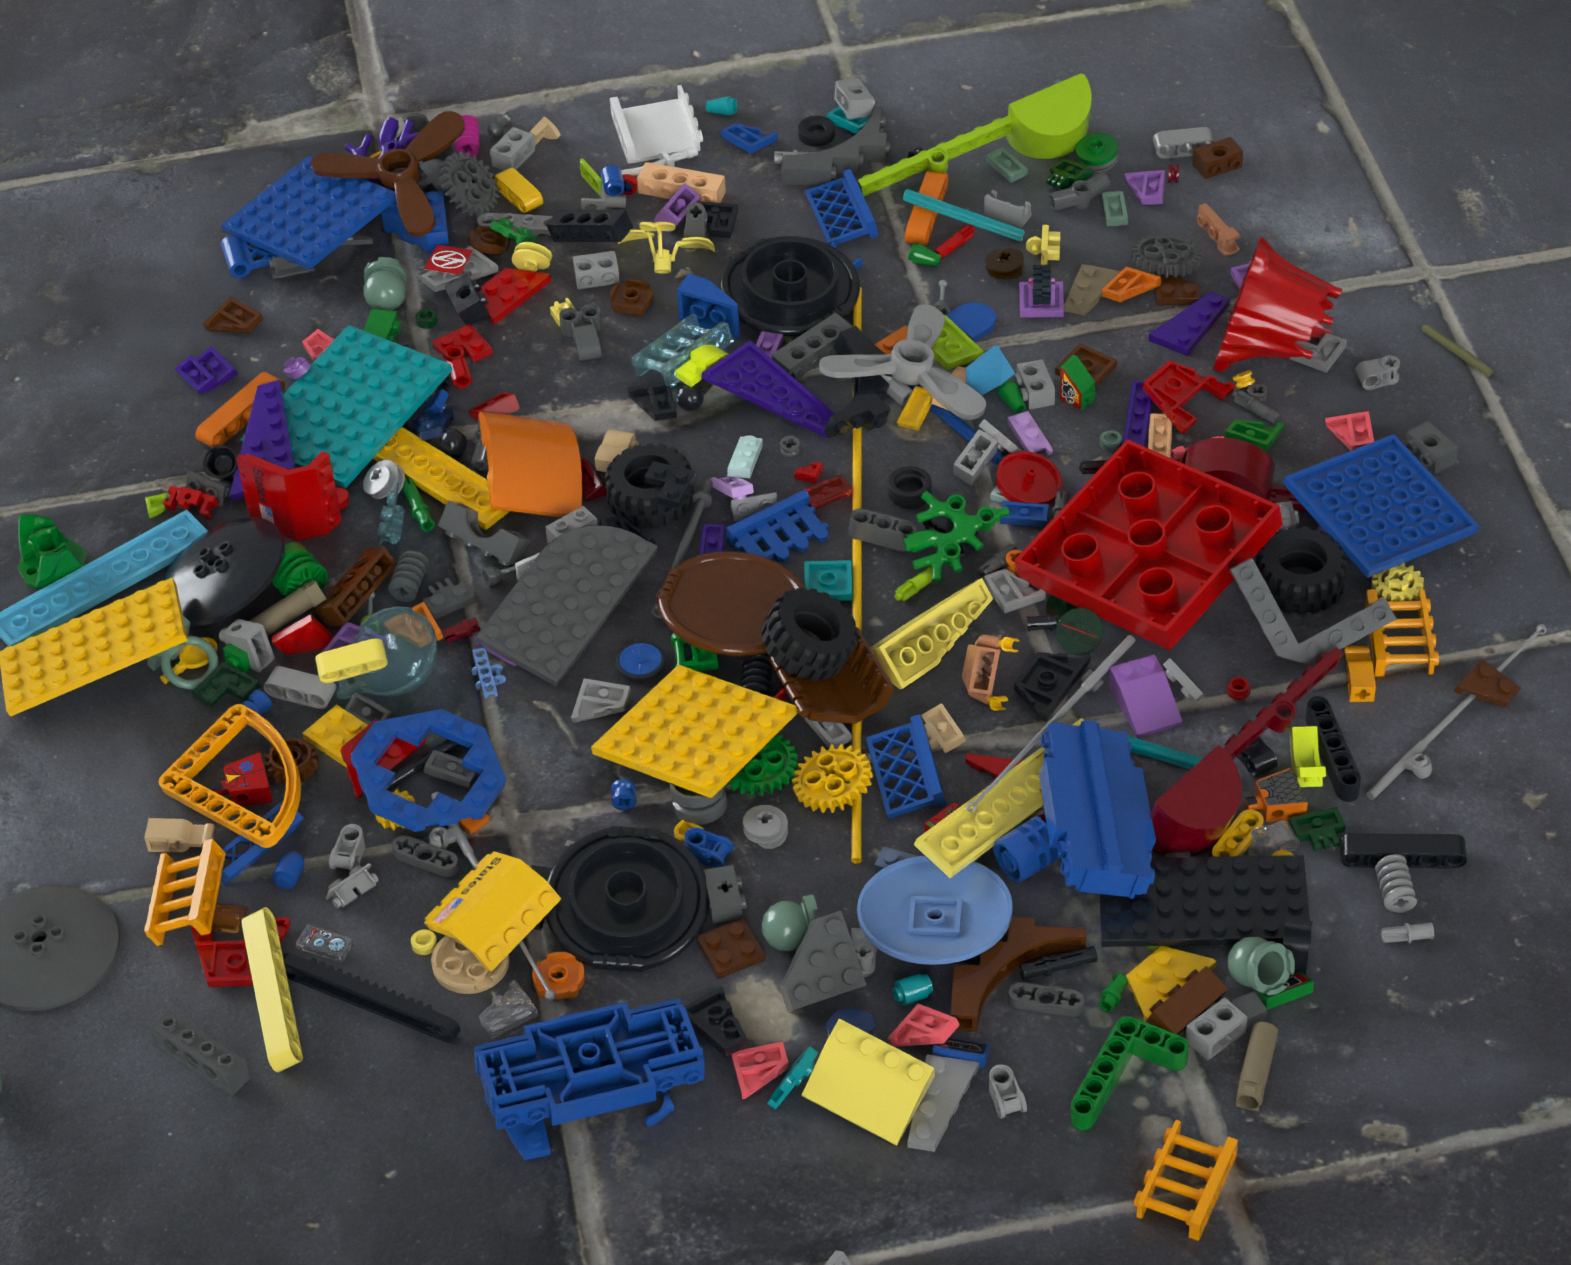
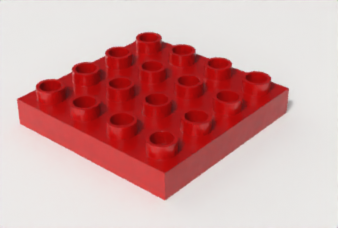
(1148, 543)

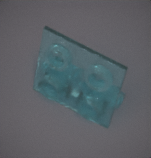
(392, 518)

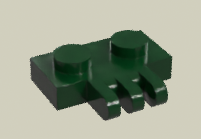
(1066, 173)
(1319, 827)

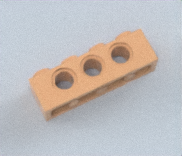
(666, 180)

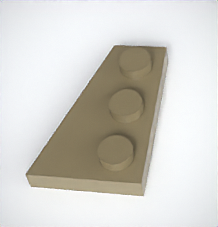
(1088, 288)

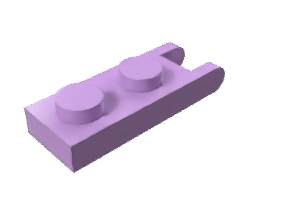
(1029, 433)
(733, 486)

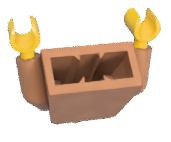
(981, 668)

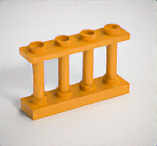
(1380, 641)
(201, 901)
(1205, 1198)

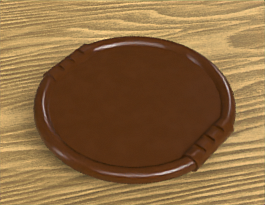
(723, 600)

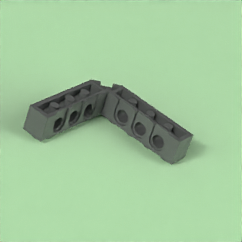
(1278, 631)

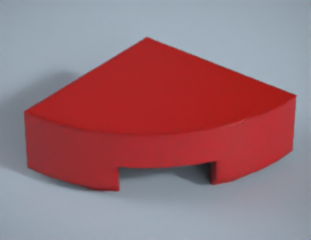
(809, 473)

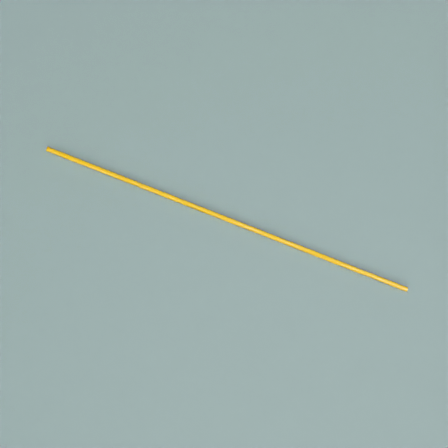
(856, 838)

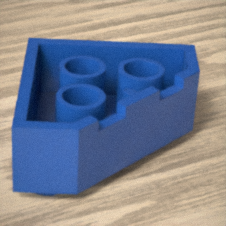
(439, 235)

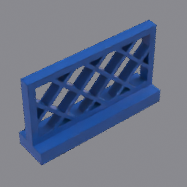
(856, 204)
(923, 756)

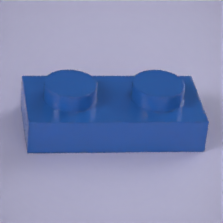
(1025, 514)

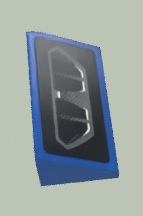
(963, 1050)

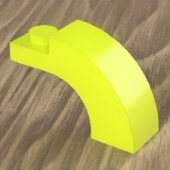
(700, 361)

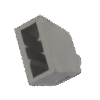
(251, 639)

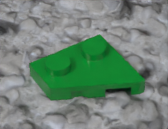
(507, 229)
(1254, 433)

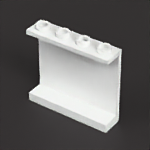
(656, 128)

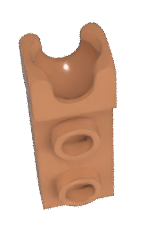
(1218, 230)

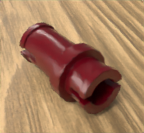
(461, 630)

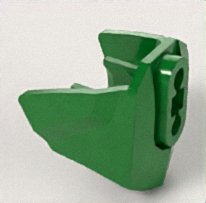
(46, 551)

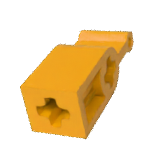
(1359, 674)

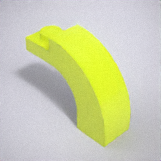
(1305, 756)

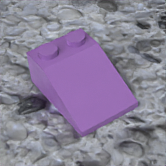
(1144, 696)

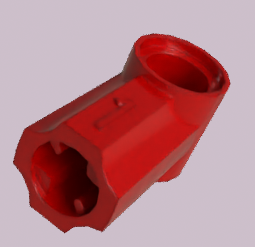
(455, 356)

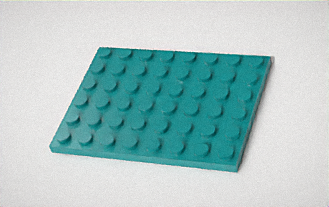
(357, 400)

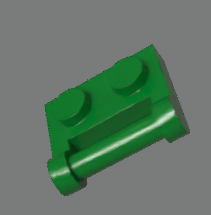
(701, 661)

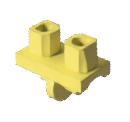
(1048, 246)

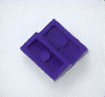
(206, 370)

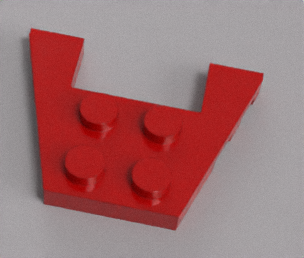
(1176, 385)
(227, 961)

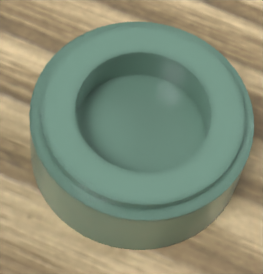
(1110, 440)

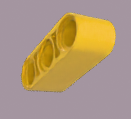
(518, 190)

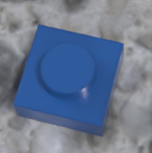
(436, 403)

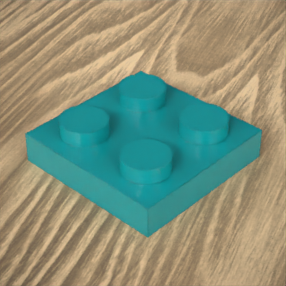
(830, 577)

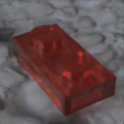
(828, 491)

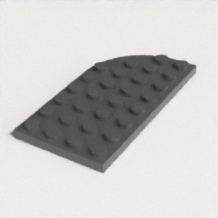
(565, 599)

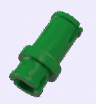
(1111, 995)

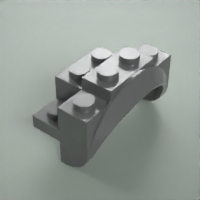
(430, 169)

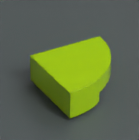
(155, 504)

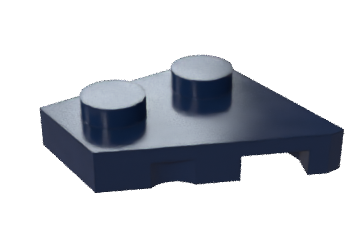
(432, 425)

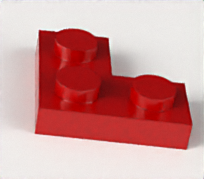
(472, 342)

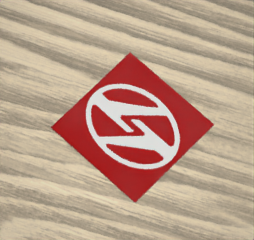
(448, 259)

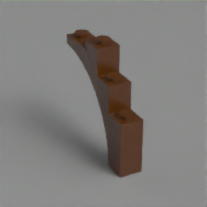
(1025, 944)

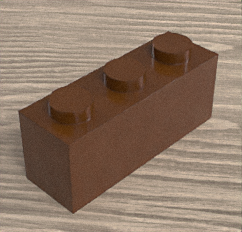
(1187, 1001)

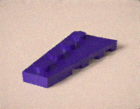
(1190, 325)

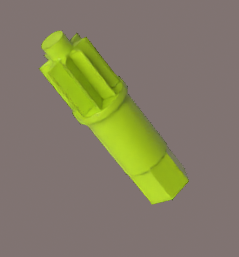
(913, 585)

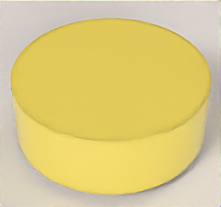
(423, 942)

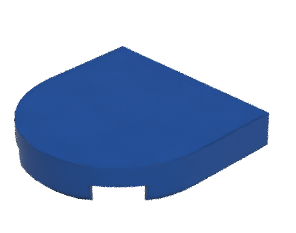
(974, 319)

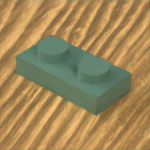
(1006, 165)
(1114, 208)

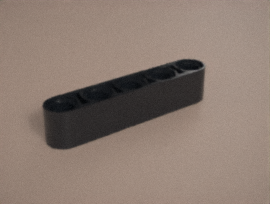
(1334, 749)
(1419, 850)

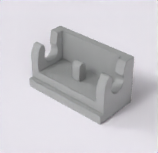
(1006, 211)

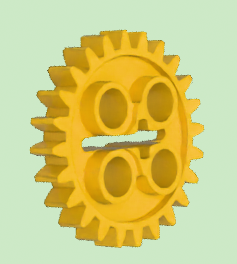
(832, 778)

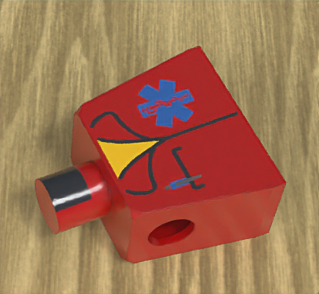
(245, 782)

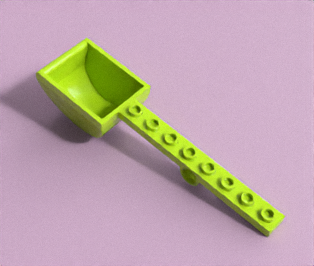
(1037, 126)

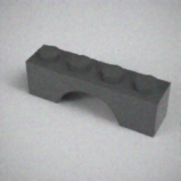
(463, 522)

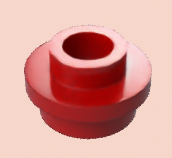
(1238, 688)

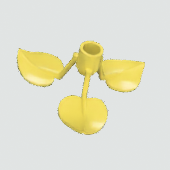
(663, 259)

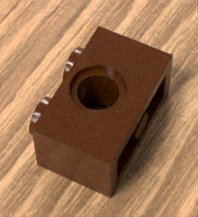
(1218, 157)

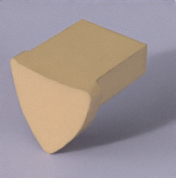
(545, 129)

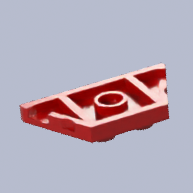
(510, 290)
(394, 756)

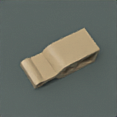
(175, 835)

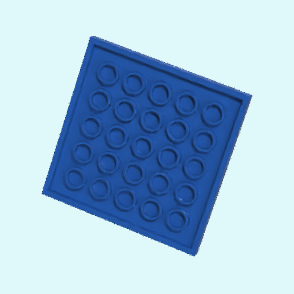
(308, 214)
(1380, 505)

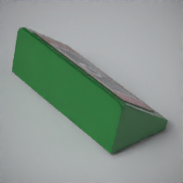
(1297, 986)

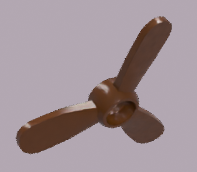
(410, 199)

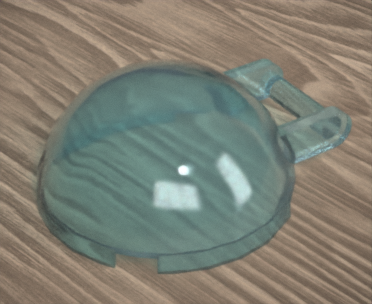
(409, 651)

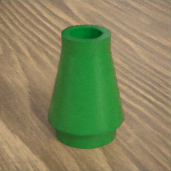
(922, 255)
(1011, 395)

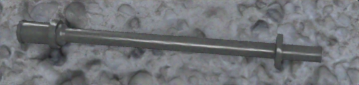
(702, 500)

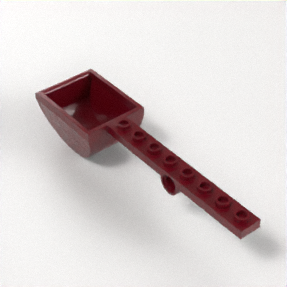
(1241, 466)
(1206, 798)

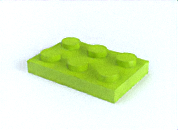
(955, 347)

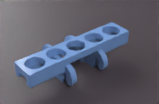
(487, 671)

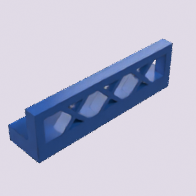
(241, 862)

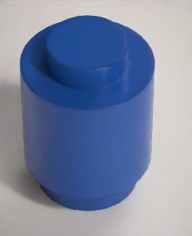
(612, 180)
(288, 870)

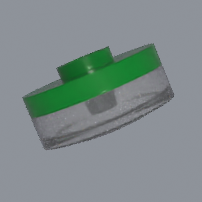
(1098, 152)

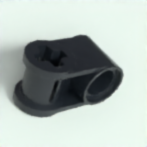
(1258, 757)

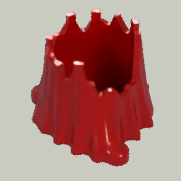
(1275, 310)

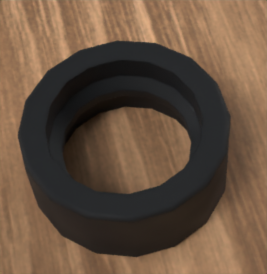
(909, 475)

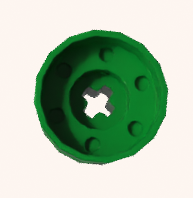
(297, 569)

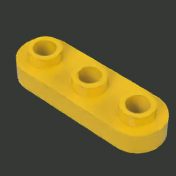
(1240, 832)

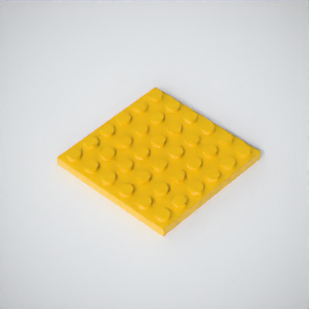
(694, 731)

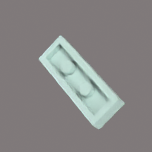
(745, 457)

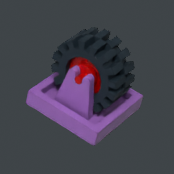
(1041, 294)

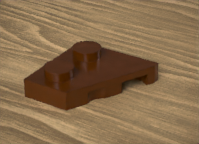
(1176, 291)
(233, 318)

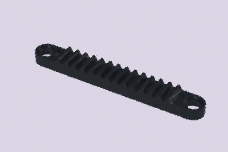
(371, 997)

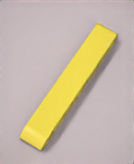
(272, 990)

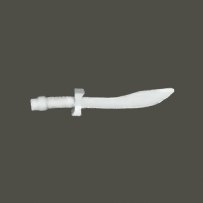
(665, 159)

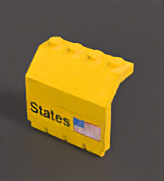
(494, 908)

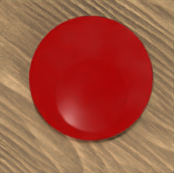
(1028, 478)

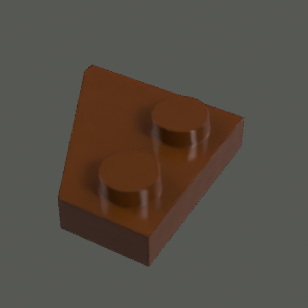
(1488, 685)

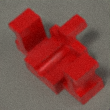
(187, 497)

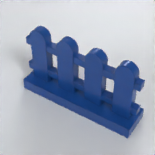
(773, 519)

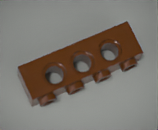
(355, 587)

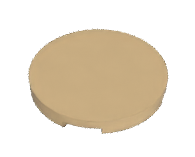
(461, 971)

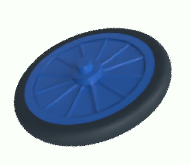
(640, 660)

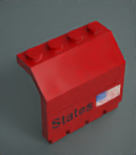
(295, 500)

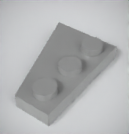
(476, 267)

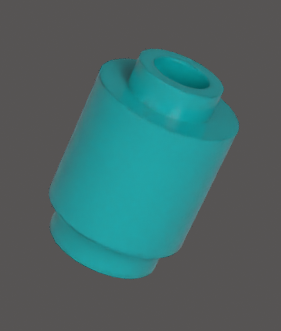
(912, 989)

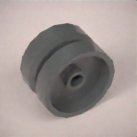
(696, 807)

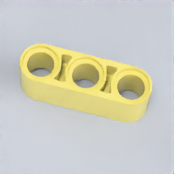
(351, 660)

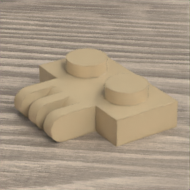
(942, 729)

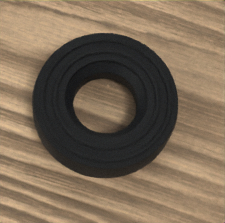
(816, 139)

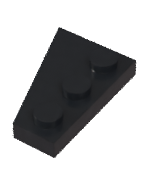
(716, 1023)

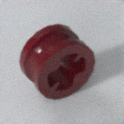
(1173, 173)

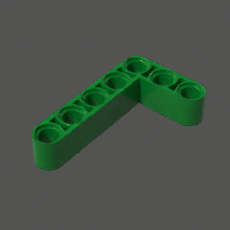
(1126, 1039)

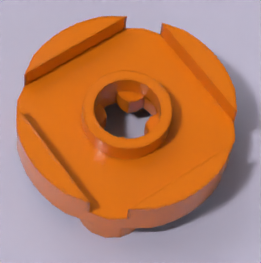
(572, 973)

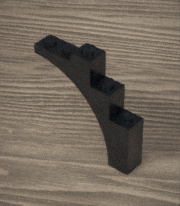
(869, 391)

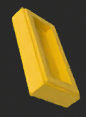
(915, 409)

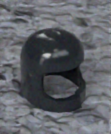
(220, 459)

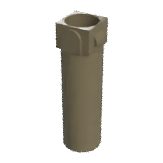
(290, 607)
(1256, 1066)

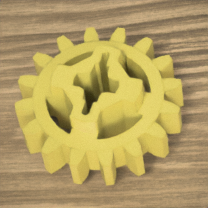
(1398, 583)

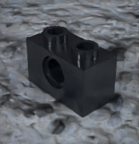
(467, 299)

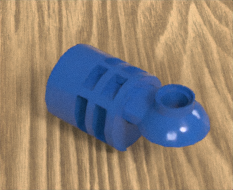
(1025, 850)

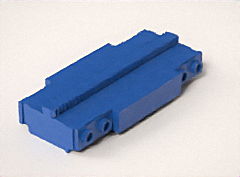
(1097, 809)
(593, 1071)

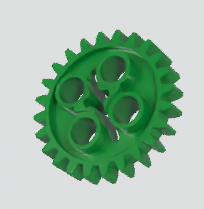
(767, 769)

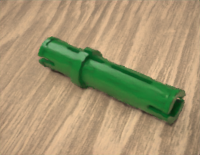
(420, 510)

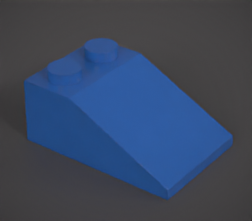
(708, 303)

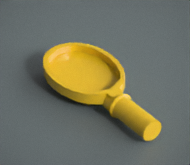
(191, 658)

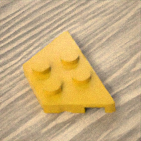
(1161, 973)

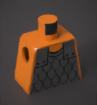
(1277, 797)

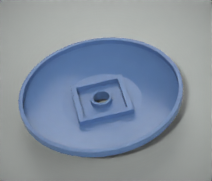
(904, 896)

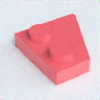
(1352, 429)
(923, 1027)
(759, 1066)

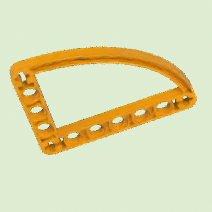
(234, 721)

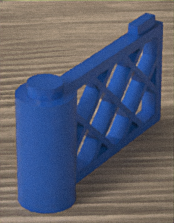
(240, 256)

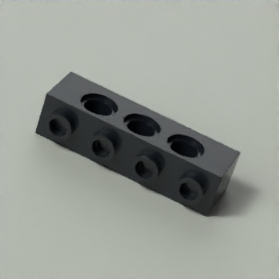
(589, 225)

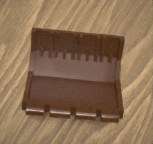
(843, 698)

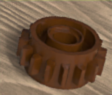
(305, 758)

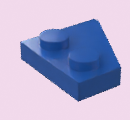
(748, 137)

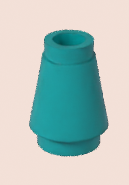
(722, 106)

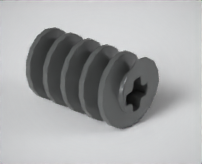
(408, 576)

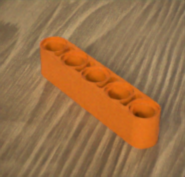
(921, 219)
(233, 414)

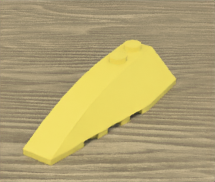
(926, 638)

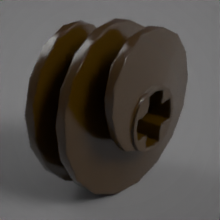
(1005, 264)

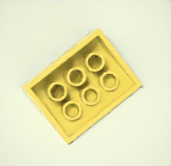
(868, 1082)

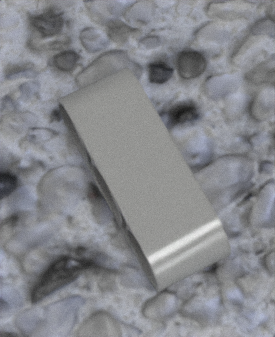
(1181, 142)
(299, 687)

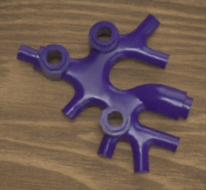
(386, 140)

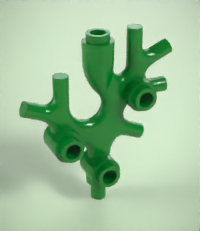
(948, 543)

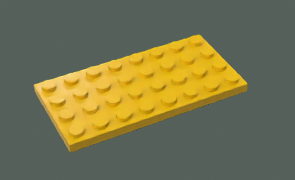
(92, 646)

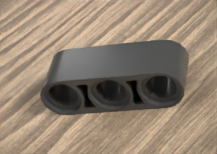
(879, 529)

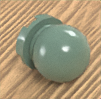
(385, 284)
(787, 923)
(1261, 964)

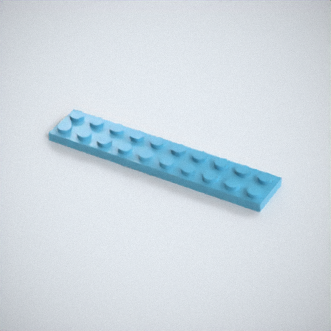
(99, 579)

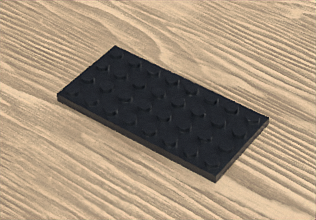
(1209, 902)

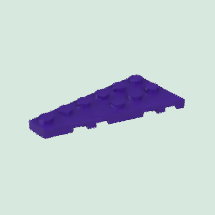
(763, 382)
(266, 432)

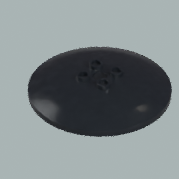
(226, 568)

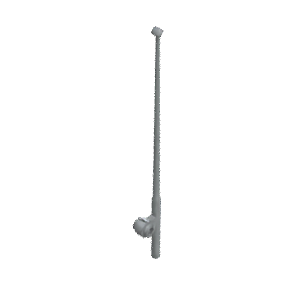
(1091, 681)
(1421, 764)
(442, 838)

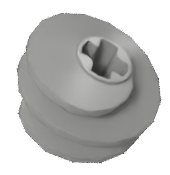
(383, 478)
(765, 826)

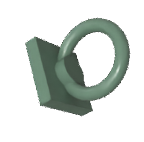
(163, 659)

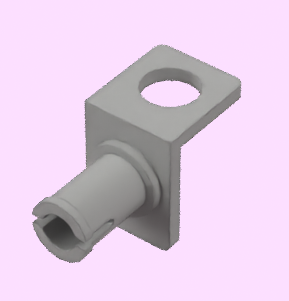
(605, 201)

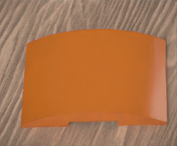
(531, 465)

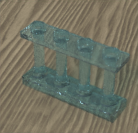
(672, 340)

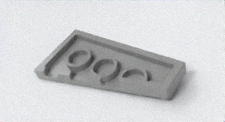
(940, 1101)

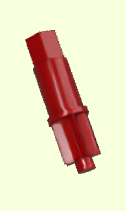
(958, 239)

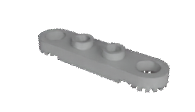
(536, 223)

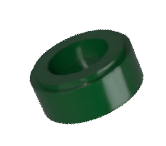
(426, 318)

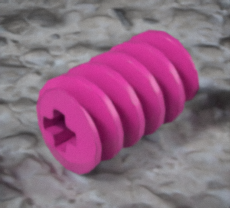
(470, 138)

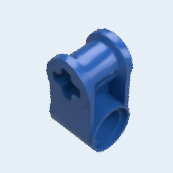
(707, 846)

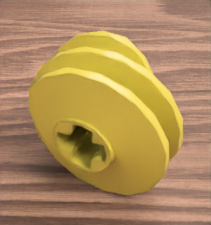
(531, 257)

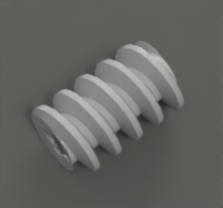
(1395, 883)

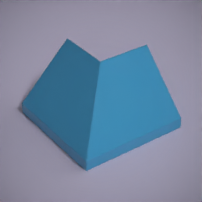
(988, 371)

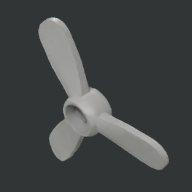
(912, 364)

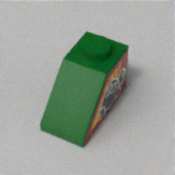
(1076, 384)

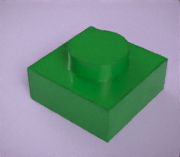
(236, 657)

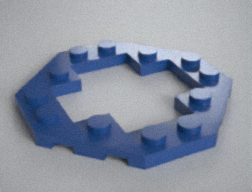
(443, 809)

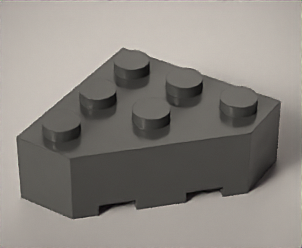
(822, 964)

